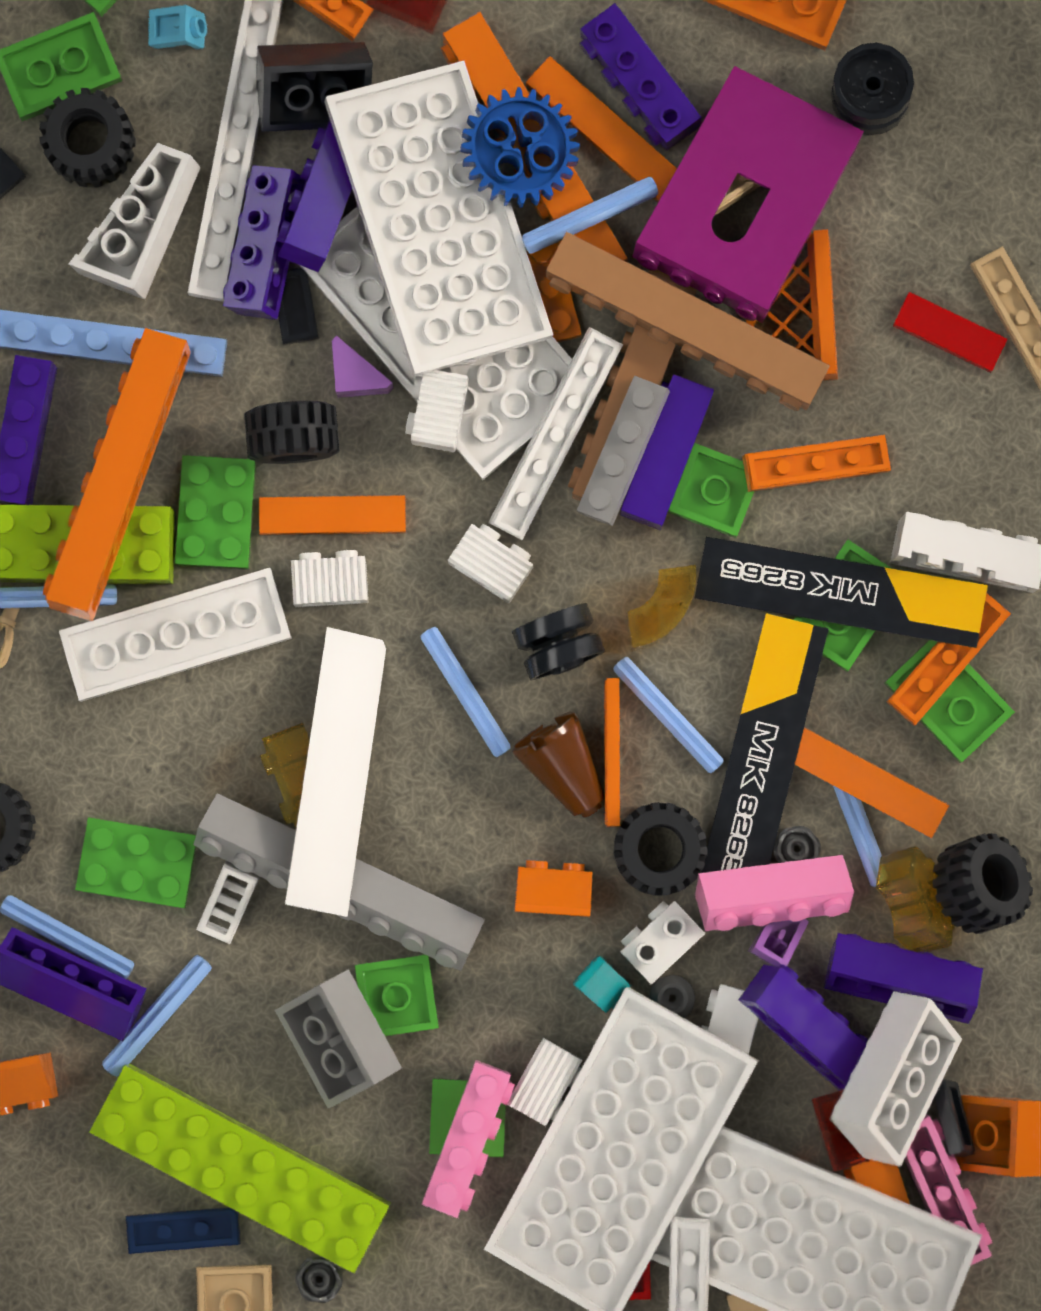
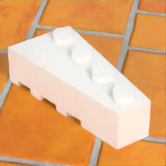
(140, 224)
(967, 552)

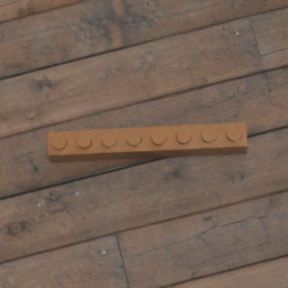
(686, 321)
(643, 359)

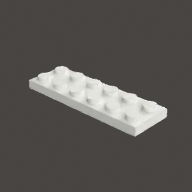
(175, 634)

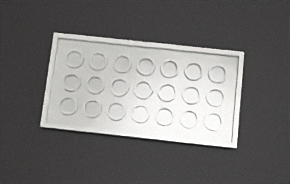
(440, 245)
(504, 390)
(621, 1154)
(815, 1239)

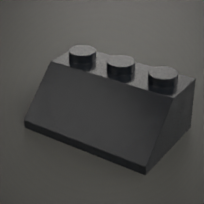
(299, 77)

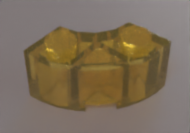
(664, 609)
(287, 760)
(908, 889)

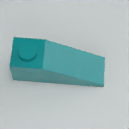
(601, 984)

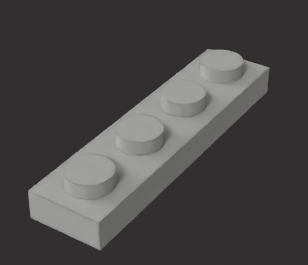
(623, 450)

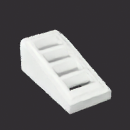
(213, 929)

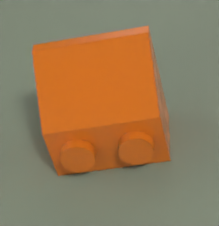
(554, 890)
(27, 1081)
(1003, 1135)

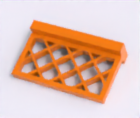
(821, 303)

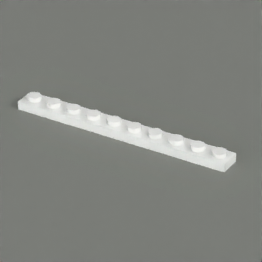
(233, 153)

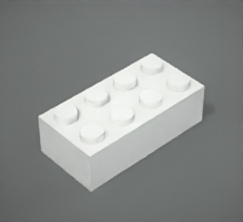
(896, 1078)

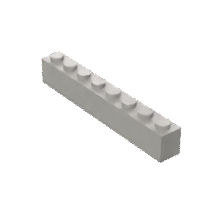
(376, 898)

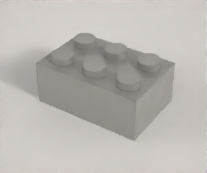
(338, 1039)

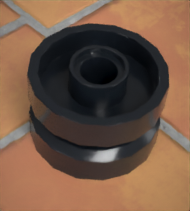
(875, 67)
(557, 639)

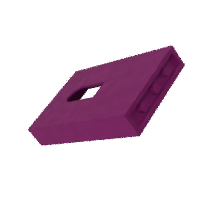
(774, 143)

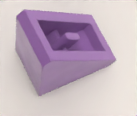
(354, 374)
(778, 941)

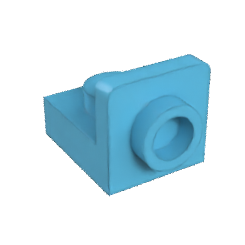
(177, 27)

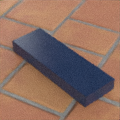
(182, 1230)

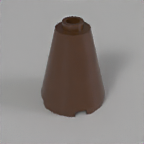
(563, 764)

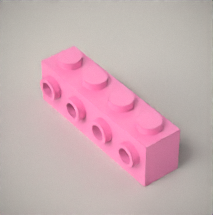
(774, 893)
(466, 1138)
(938, 1183)

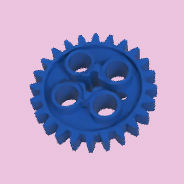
(489, 154)

